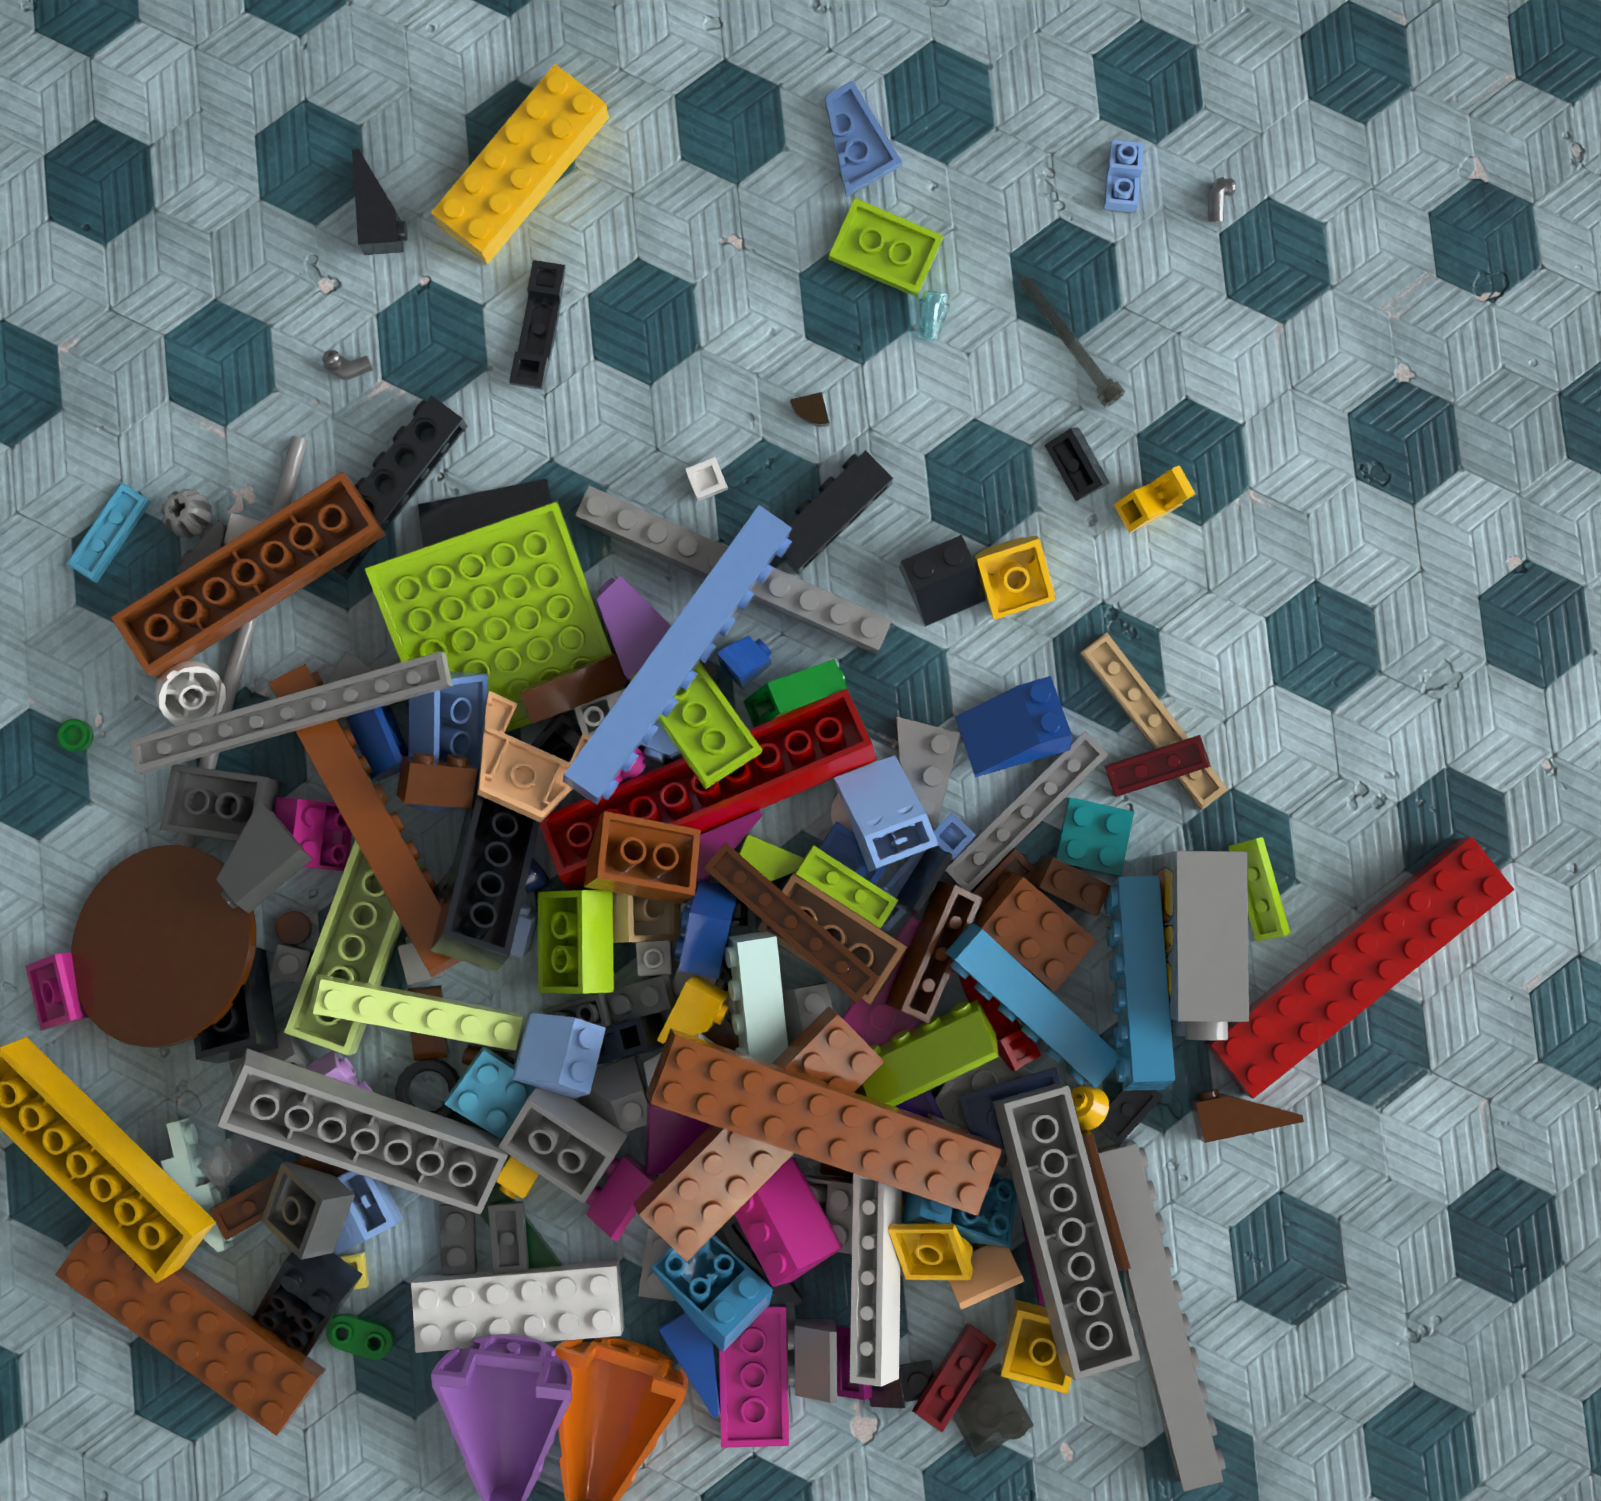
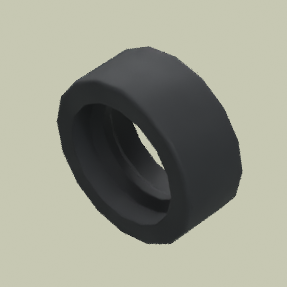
(443, 1068)

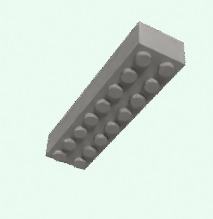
(362, 1131)
(1066, 1231)

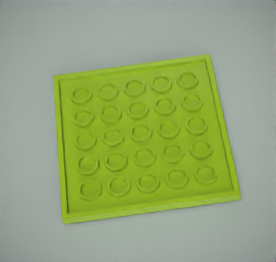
(495, 603)

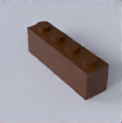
(926, 964)

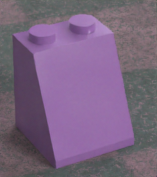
(631, 624)

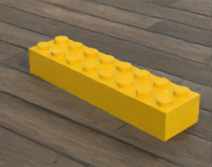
(97, 1163)

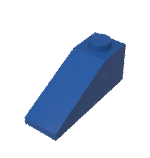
(745, 660)
(695, 1355)

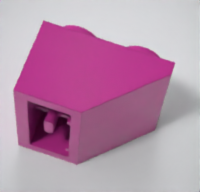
(318, 830)

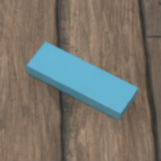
(108, 532)

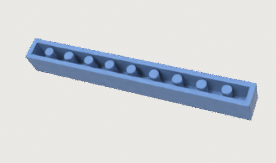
(676, 656)

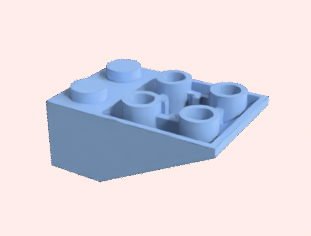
(884, 813)
(370, 1212)

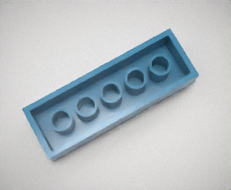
(1140, 984)

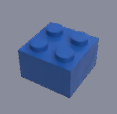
(706, 930)

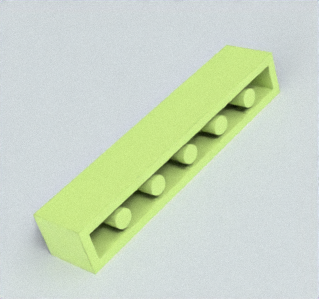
(415, 1012)

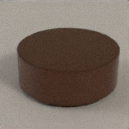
(293, 928)

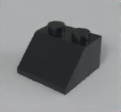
(942, 580)

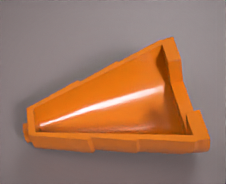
(615, 1413)

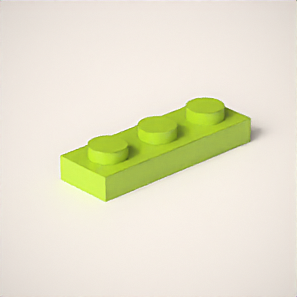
(846, 886)
(1264, 900)

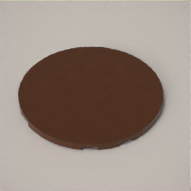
(161, 948)

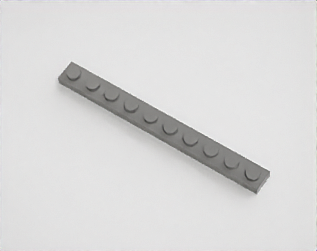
(291, 712)

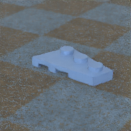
(858, 139)

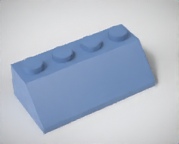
(449, 723)

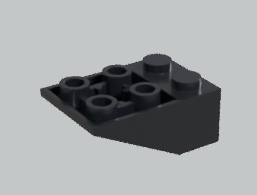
(306, 1298)

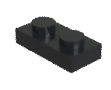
(1126, 1112)

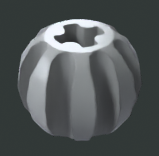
(186, 513)

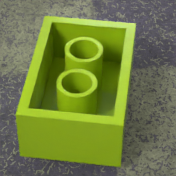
(575, 942)

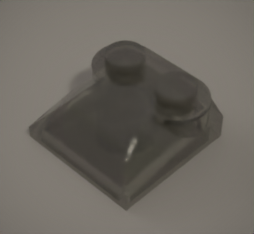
(991, 1412)

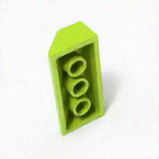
(932, 1054)

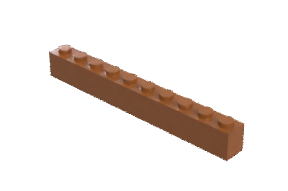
(371, 824)

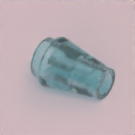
(932, 314)

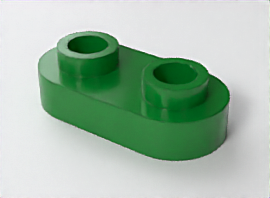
(359, 1335)

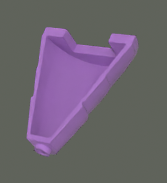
(503, 1409)

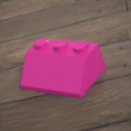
(787, 1226)

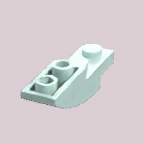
(188, 1176)

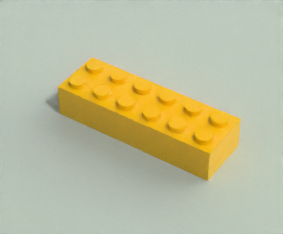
(520, 164)

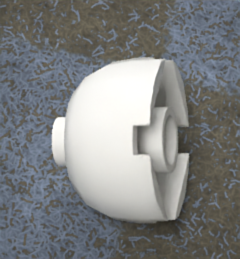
(189, 692)

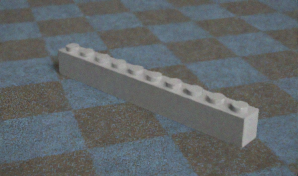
(700, 555)
(1160, 1320)

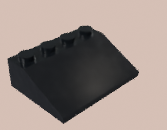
(471, 511)

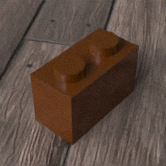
(436, 781)
(1069, 885)

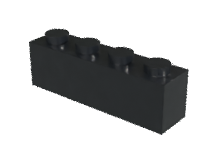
(834, 508)

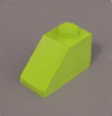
(769, 858)

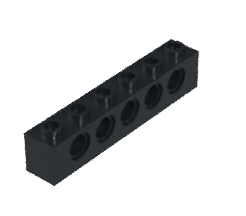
(408, 479)

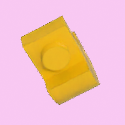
(1154, 499)

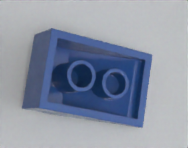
(1015, 728)

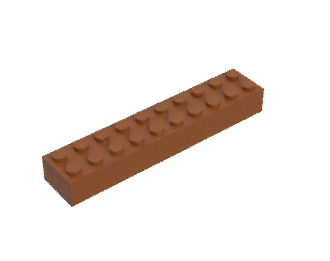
(822, 1122)

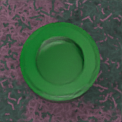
(75, 735)

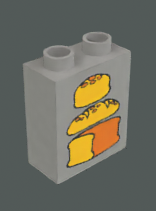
(1205, 940)

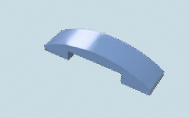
(951, 837)

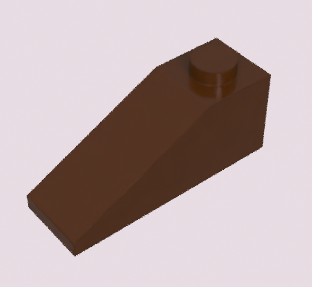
(1229, 1116)

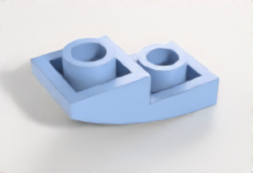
(1123, 176)

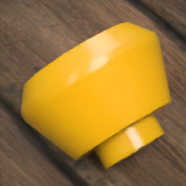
(1090, 1106)

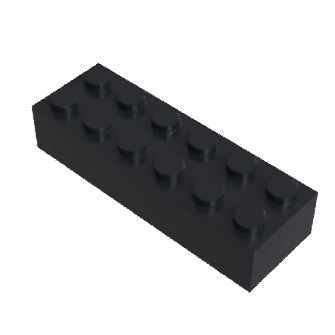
(486, 884)

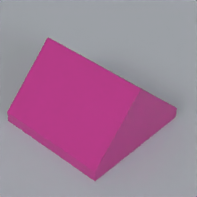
(55, 991)

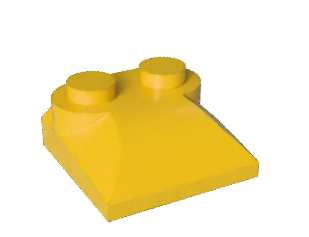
(1014, 576)
(931, 1251)

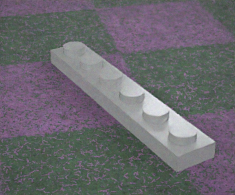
(1026, 812)

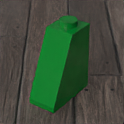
(794, 692)

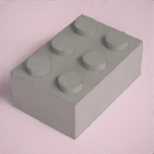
(563, 1142)

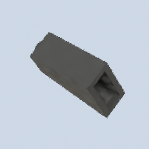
(260, 860)

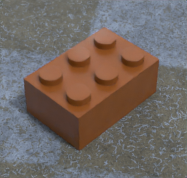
(1035, 931)

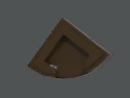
(811, 409)

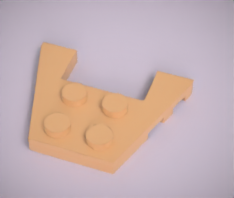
(518, 772)

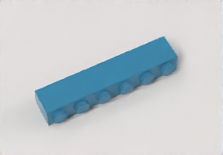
(1033, 1005)

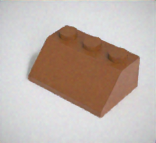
(643, 858)

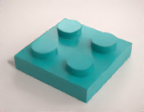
(1094, 836)

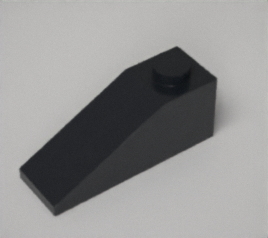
(377, 220)
(631, 1038)

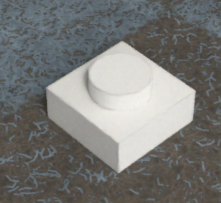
(706, 479)

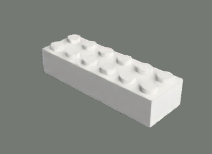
(539, 1304)

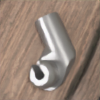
(1217, 198)
(345, 368)

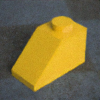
(696, 1008)

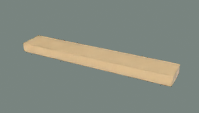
(1147, 713)

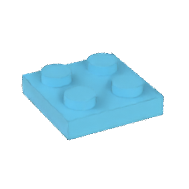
(489, 1093)

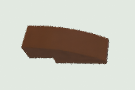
(573, 687)

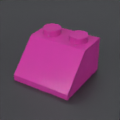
(613, 1204)

